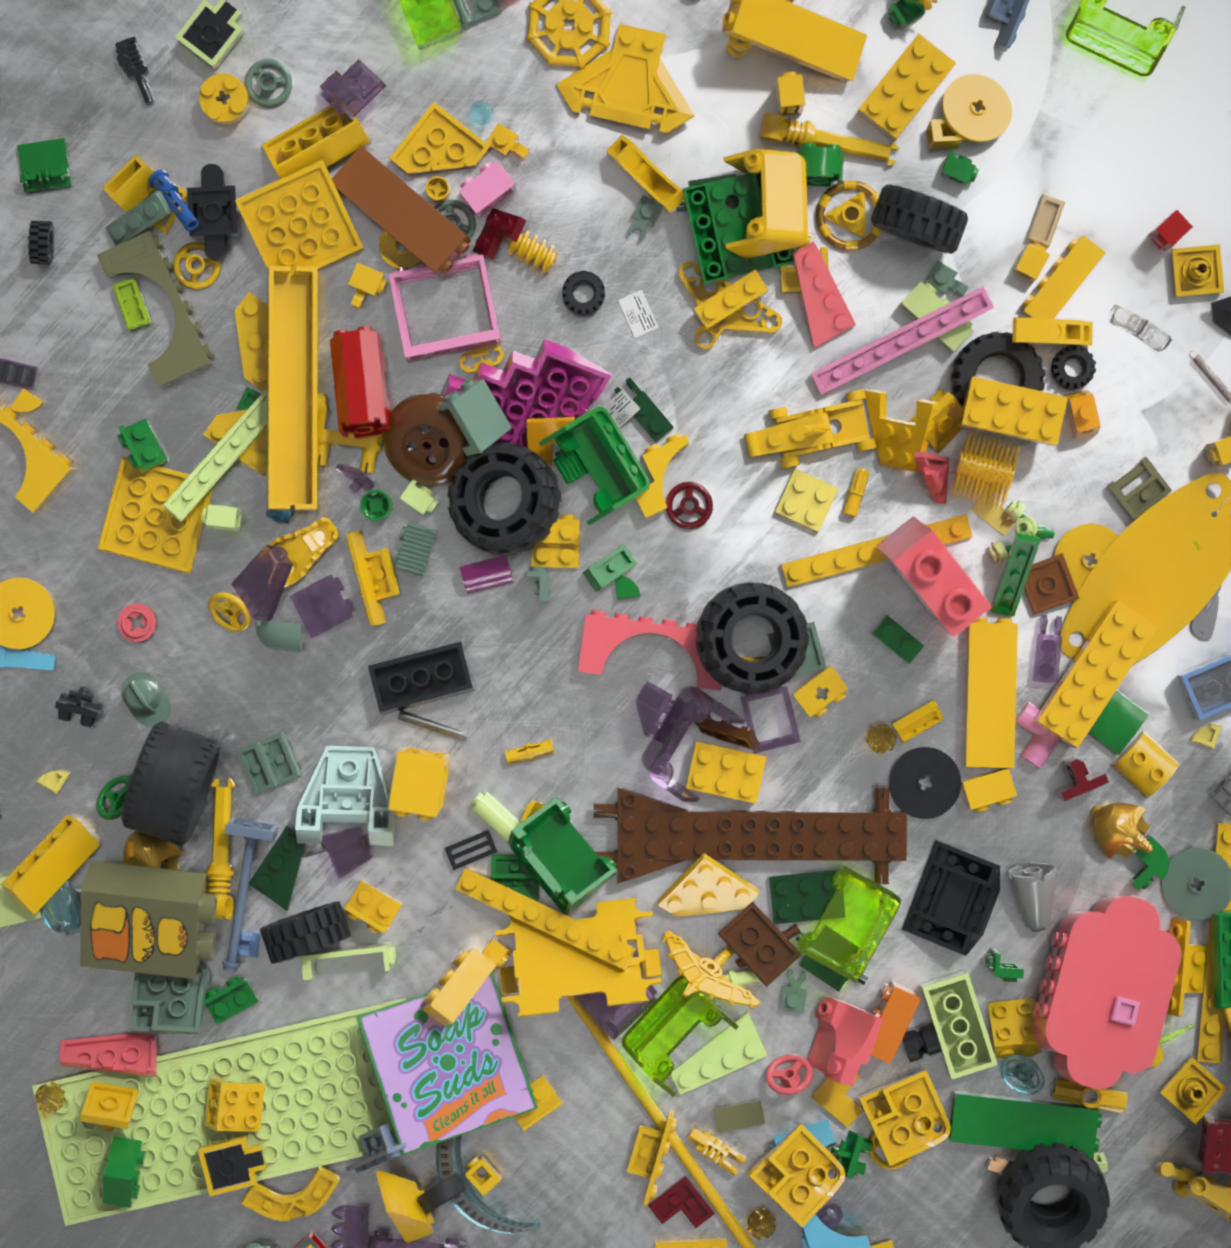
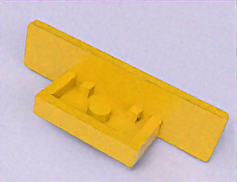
(374, 575)
(1191, 967)
(647, 1154)

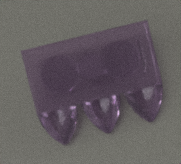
(354, 1228)

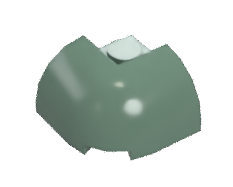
(280, 635)

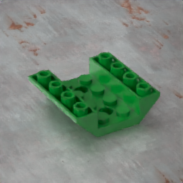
(717, 225)

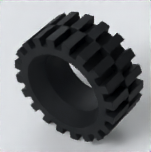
(305, 932)

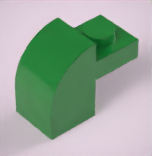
(1154, 863)

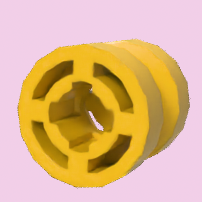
(435, 186)

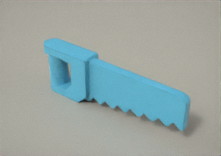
(26, 659)

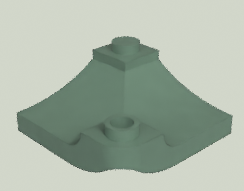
(168, 1003)

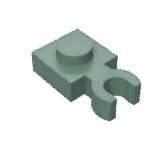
(646, 214)
(793, 996)

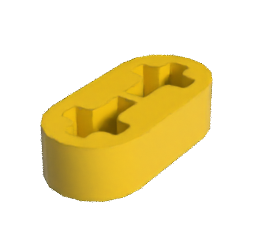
(480, 352)

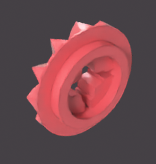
(125, 624)

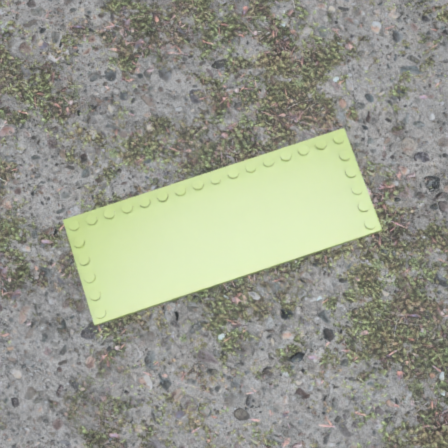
(313, 1111)

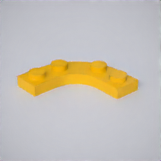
(296, 1205)

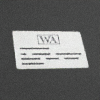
(638, 313)
(622, 408)

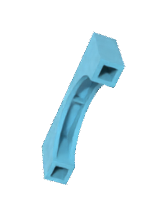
(816, 1233)

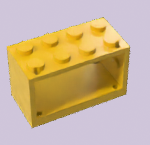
(419, 783)

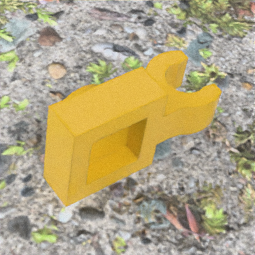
(505, 140)

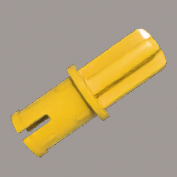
(856, 492)

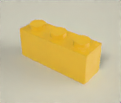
(789, 94)
(730, 300)

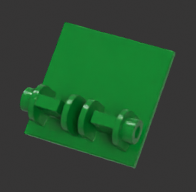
(44, 165)

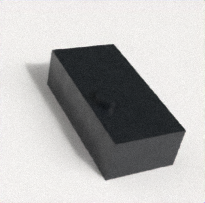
(421, 678)

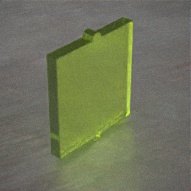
(1177, 1032)

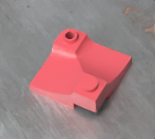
(843, 1040)

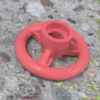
(789, 1077)

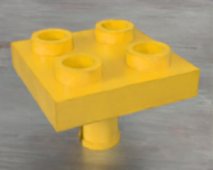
(1197, 270)
(1193, 1090)

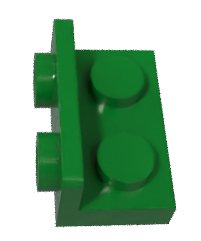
(142, 446)
(231, 999)

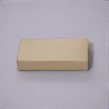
(1045, 220)

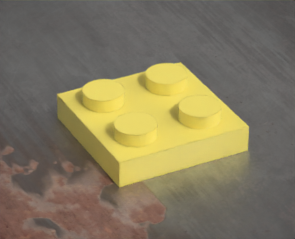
(806, 500)

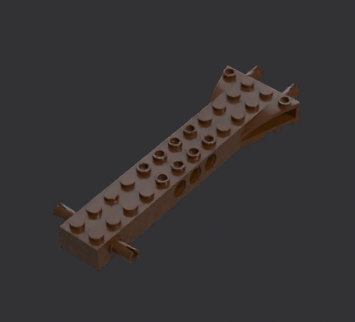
(663, 834)

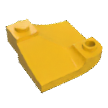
(905, 1116)
(797, 1175)

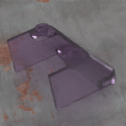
(689, 706)

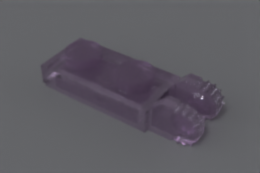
(1048, 652)

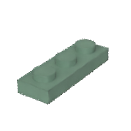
(139, 218)

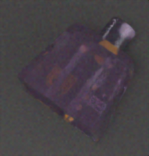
(347, 849)

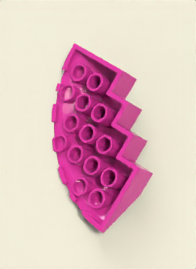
(544, 387)

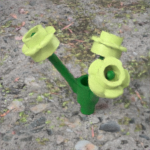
(1023, 525)

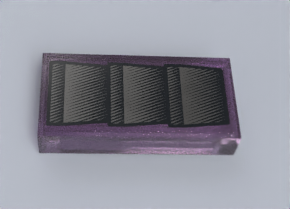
(18, 374)

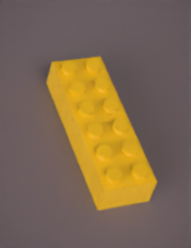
(1095, 674)

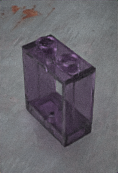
(779, 741)

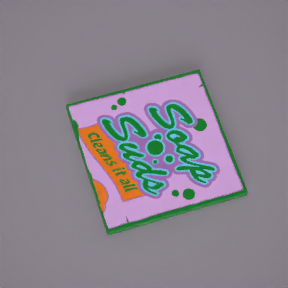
(448, 1077)

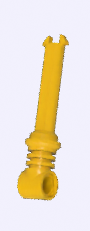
(776, 128)
(220, 870)

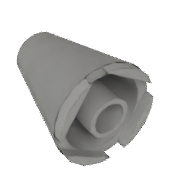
(1034, 893)

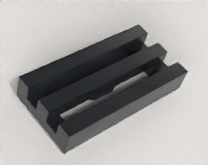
(489, 842)

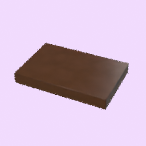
(759, 944)

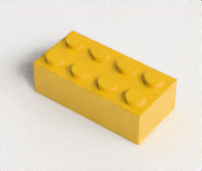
(906, 87)
(1013, 411)

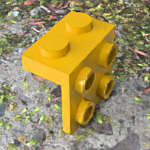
(1013, 1028)

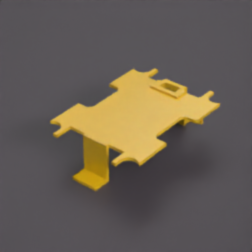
(555, 969)

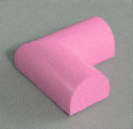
(1042, 742)

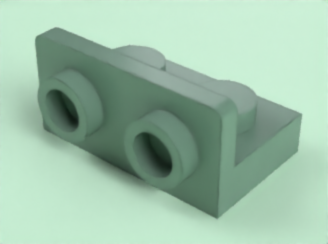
(542, 587)

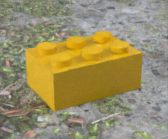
(726, 771)
(458, 986)

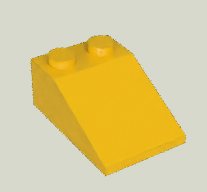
(404, 1206)

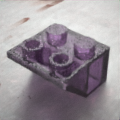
(651, 704)

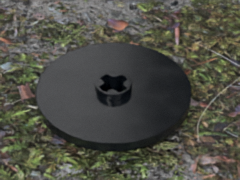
(932, 800)

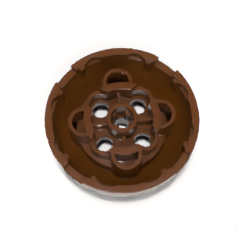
(413, 462)

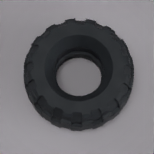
(531, 519)
(716, 631)
(1059, 1224)

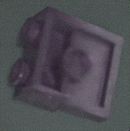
(352, 89)
(323, 605)

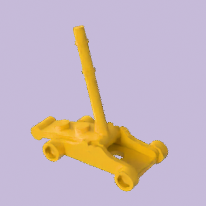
(811, 431)
(1203, 1189)

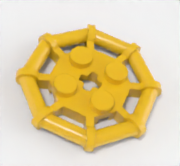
(569, 39)

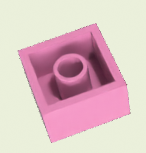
(487, 189)

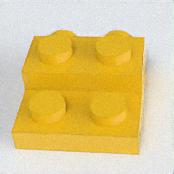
(560, 547)

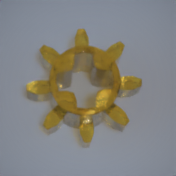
(881, 738)
(50, 1097)
(761, 1224)

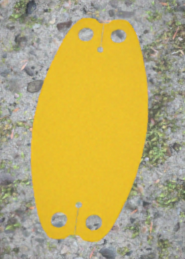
(1158, 567)

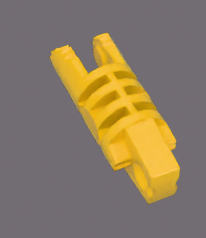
(715, 1150)

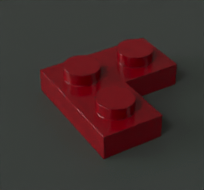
(498, 226)

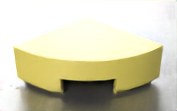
(1207, 735)
(54, 780)

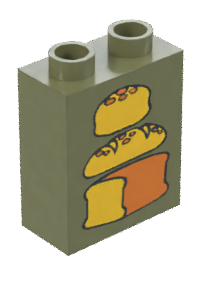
(146, 920)

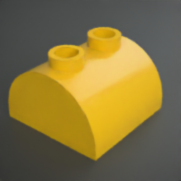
(1145, 765)

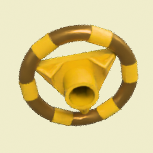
(848, 215)

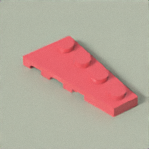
(112, 1053)

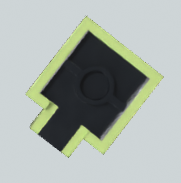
(212, 31)

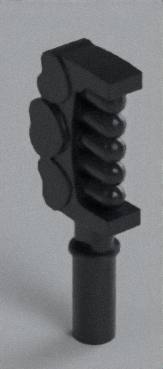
(133, 65)

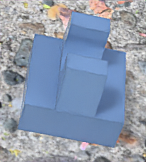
(249, 944)

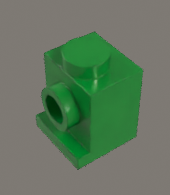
(959, 169)

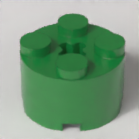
(822, 164)

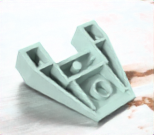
(346, 790)

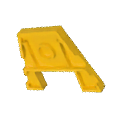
(897, 438)

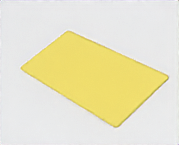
(993, 516)

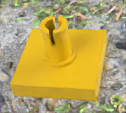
(109, 1106)

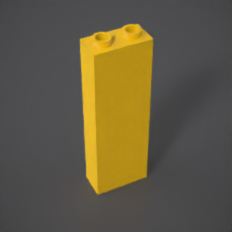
(796, 35)
(990, 693)

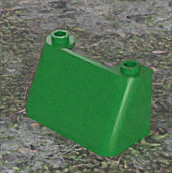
(560, 856)

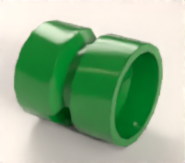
(376, 505)

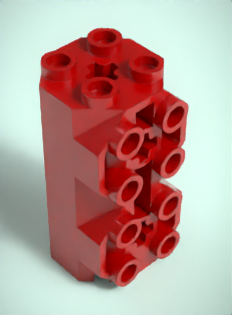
(360, 383)

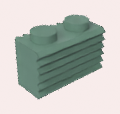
(415, 549)

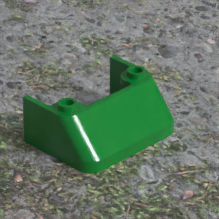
(606, 459)

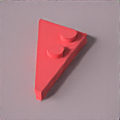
(935, 472)

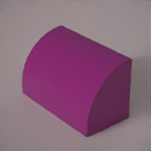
(486, 574)

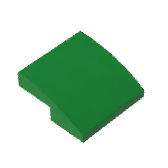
(1118, 722)
(513, 874)

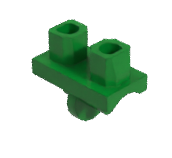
(849, 1153)

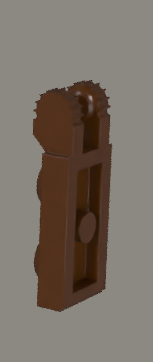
(727, 732)

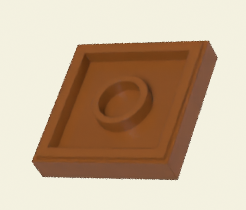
(1050, 584)

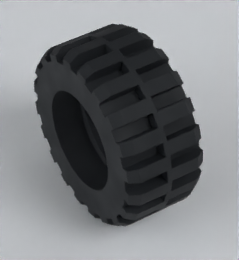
(919, 218)
(991, 345)

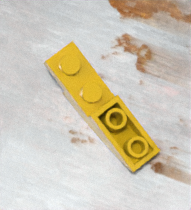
(1052, 331)

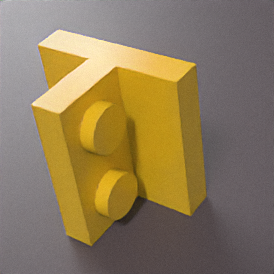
(945, 421)

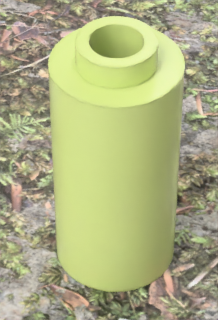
(494, 815)

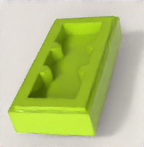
(131, 303)

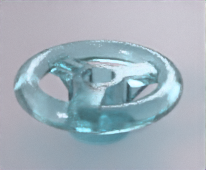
(1024, 1072)

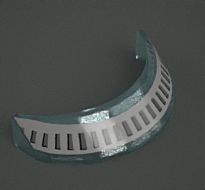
(468, 1203)

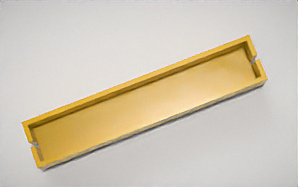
(291, 388)

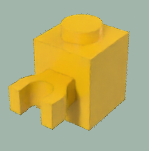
(365, 282)

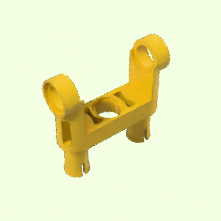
(326, 437)

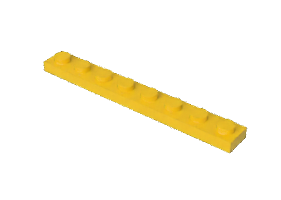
(863, 553)
(545, 919)

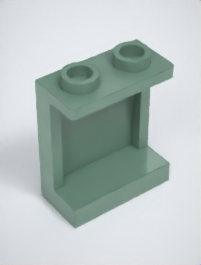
(476, 415)

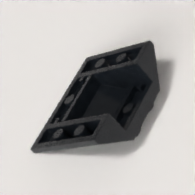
(954, 899)

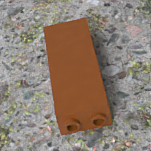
(401, 211)

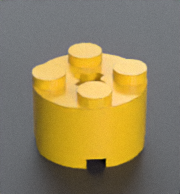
(212, 92)

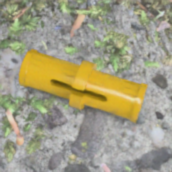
(529, 751)

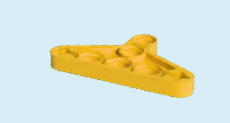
(737, 321)

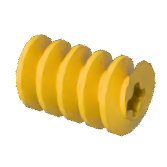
(533, 252)

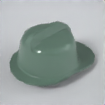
(145, 699)

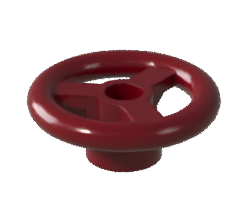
(689, 486)

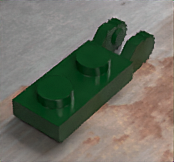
(649, 415)

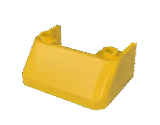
(783, 202)

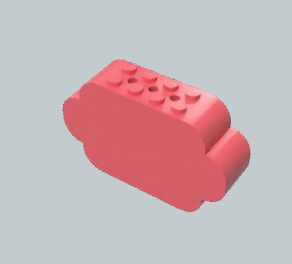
(1091, 962)

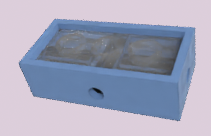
(1208, 687)

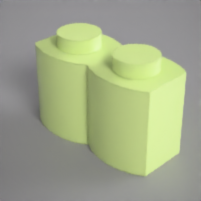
(222, 517)

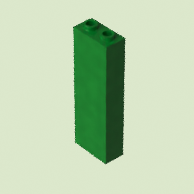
(1022, 1122)

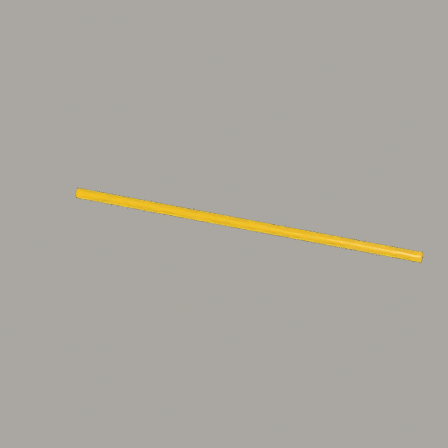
(659, 1120)

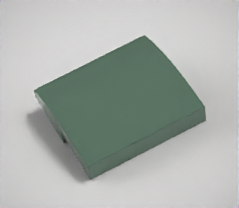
(269, 763)

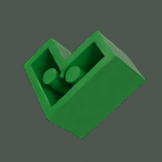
(122, 1173)

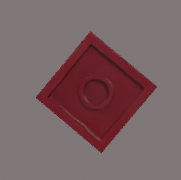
(1080, 782)

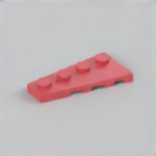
(822, 301)

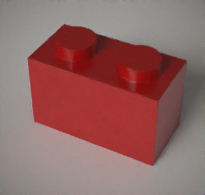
(1169, 231)

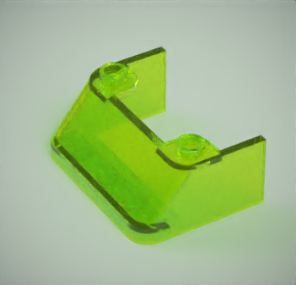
(1120, 38)
(665, 1028)

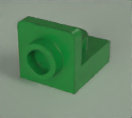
(904, 14)

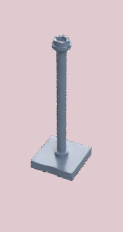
(251, 832)

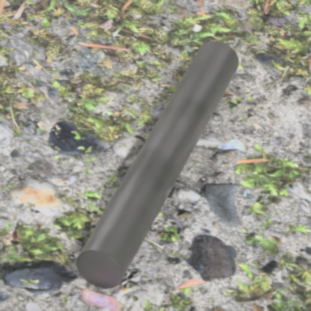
(432, 725)

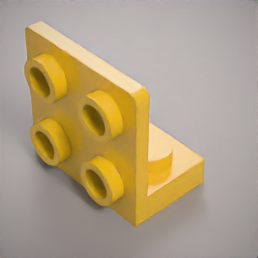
(372, 907)
(234, 1106)

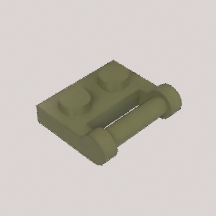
(1143, 495)

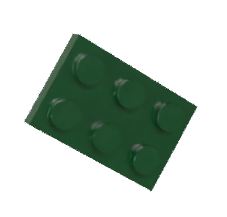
(801, 895)

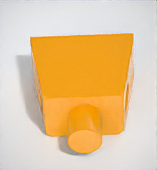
(1082, 414)

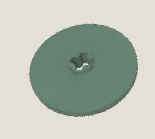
(1187, 899)

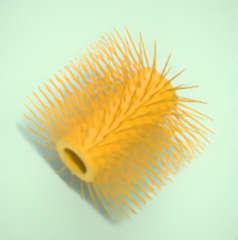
(985, 469)

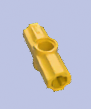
(1104, 1098)

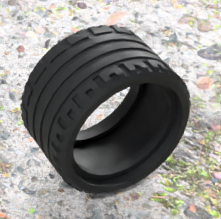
(170, 783)

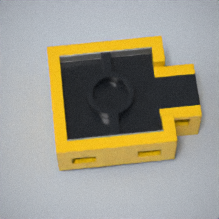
(231, 1164)

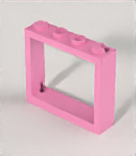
(451, 345)

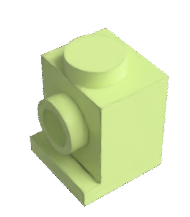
(419, 498)

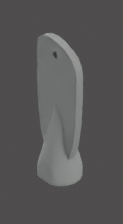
(1205, 621)

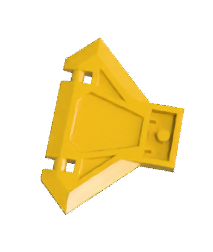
(629, 84)

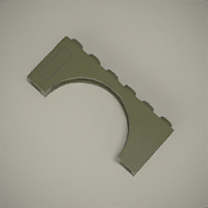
(186, 350)

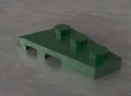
(280, 868)

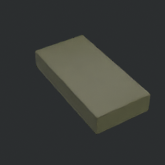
(739, 1116)

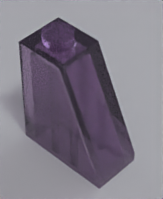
(264, 581)

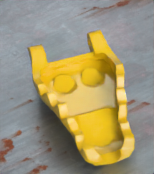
(306, 546)

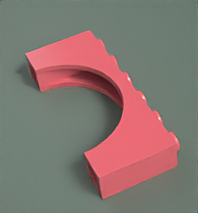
(604, 633)

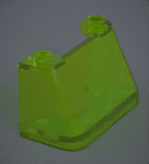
(851, 925)

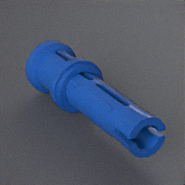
(165, 185)

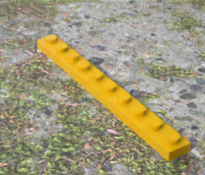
(1212, 1019)

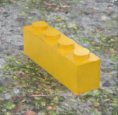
(1064, 280)

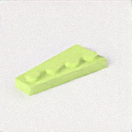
(720, 1056)

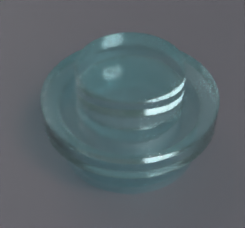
(481, 112)

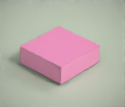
(1124, 1010)

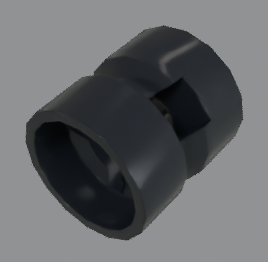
(921, 1042)

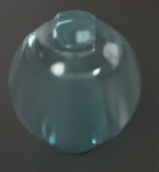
(63, 910)

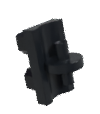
(78, 703)

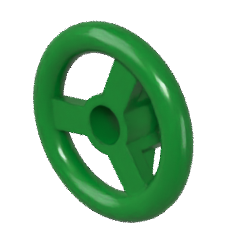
(115, 798)

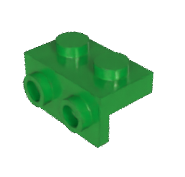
(1006, 971)

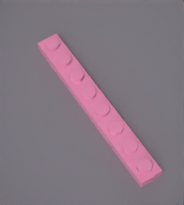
(902, 340)

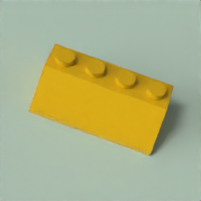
(318, 137)

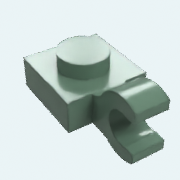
(943, 277)

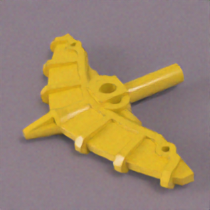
(706, 974)

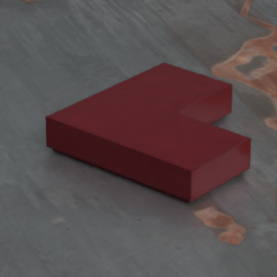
(683, 1197)

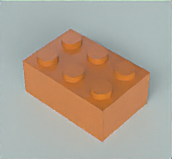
(897, 1010)

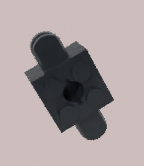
(215, 210)

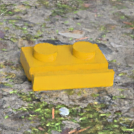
(546, 1101)

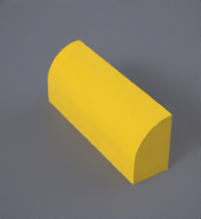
(50, 864)

